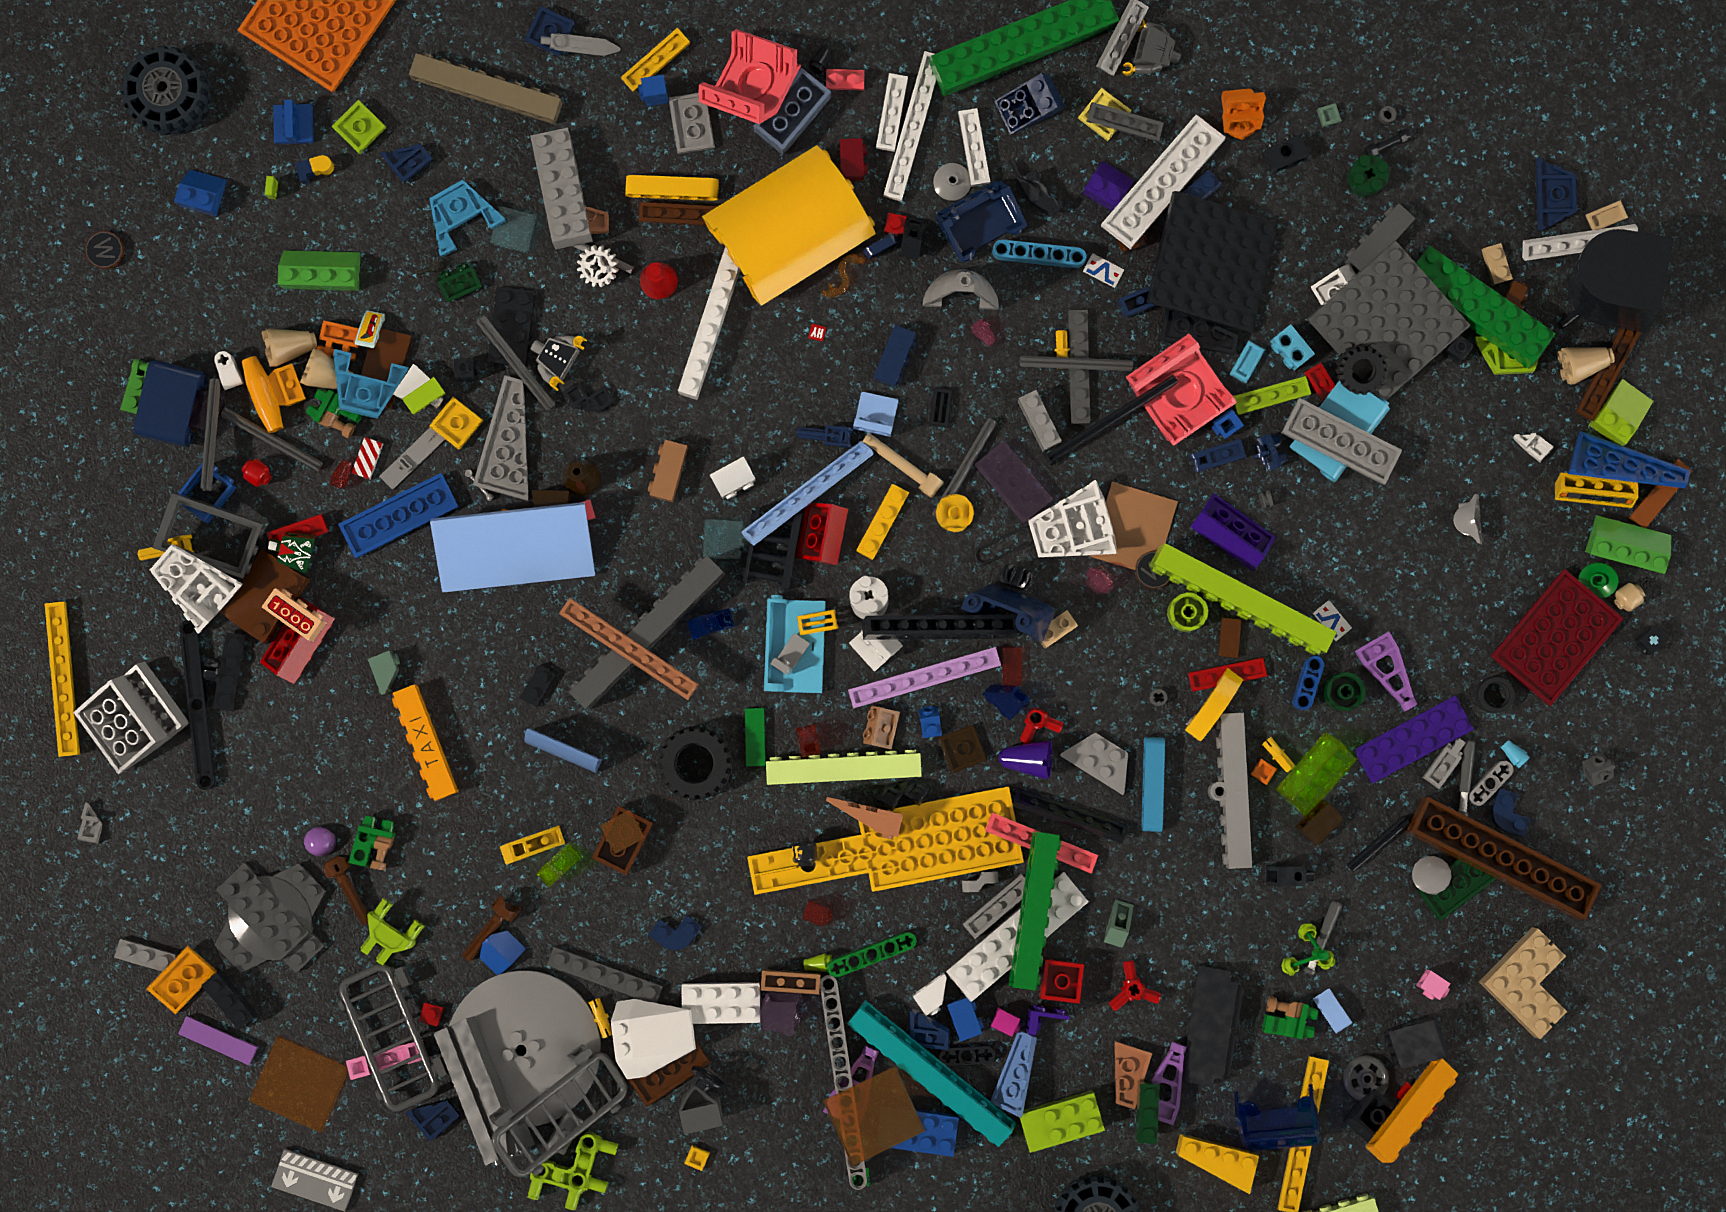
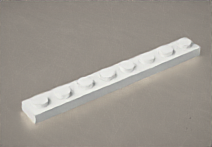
(911, 131)

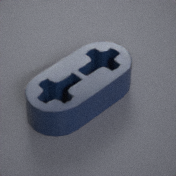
(881, 246)

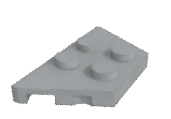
(1100, 760)

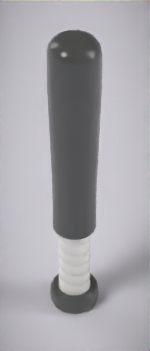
(1466, 774)
(1326, 929)

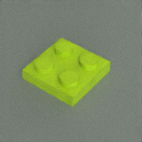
(359, 127)

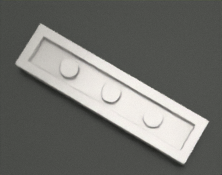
(891, 112)
(974, 147)

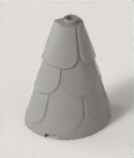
(961, 281)

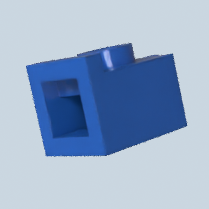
(1232, 425)

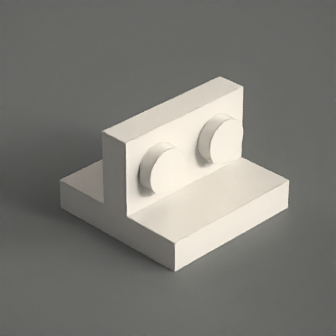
(875, 652)

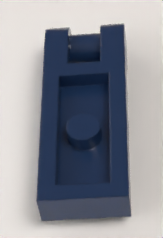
(1218, 455)

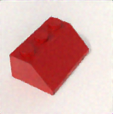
(821, 533)

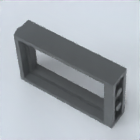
(169, 518)

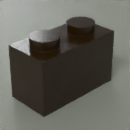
(1319, 823)

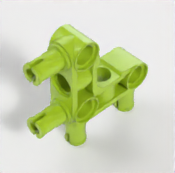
(563, 1176)

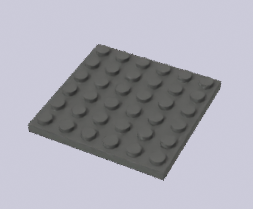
(1394, 312)

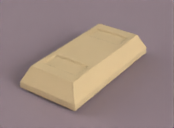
(1606, 216)

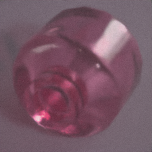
(1099, 580)

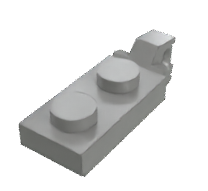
(1444, 763)

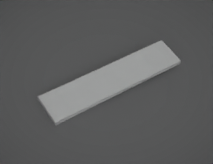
(411, 458)

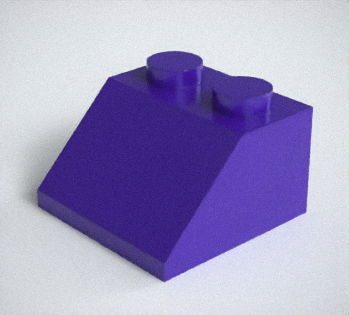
(1108, 186)

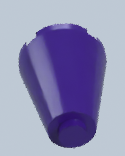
(1029, 758)

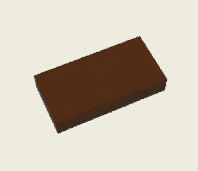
(1229, 637)

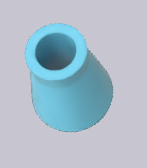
(1515, 754)

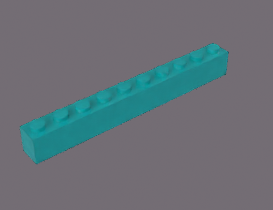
(932, 1073)

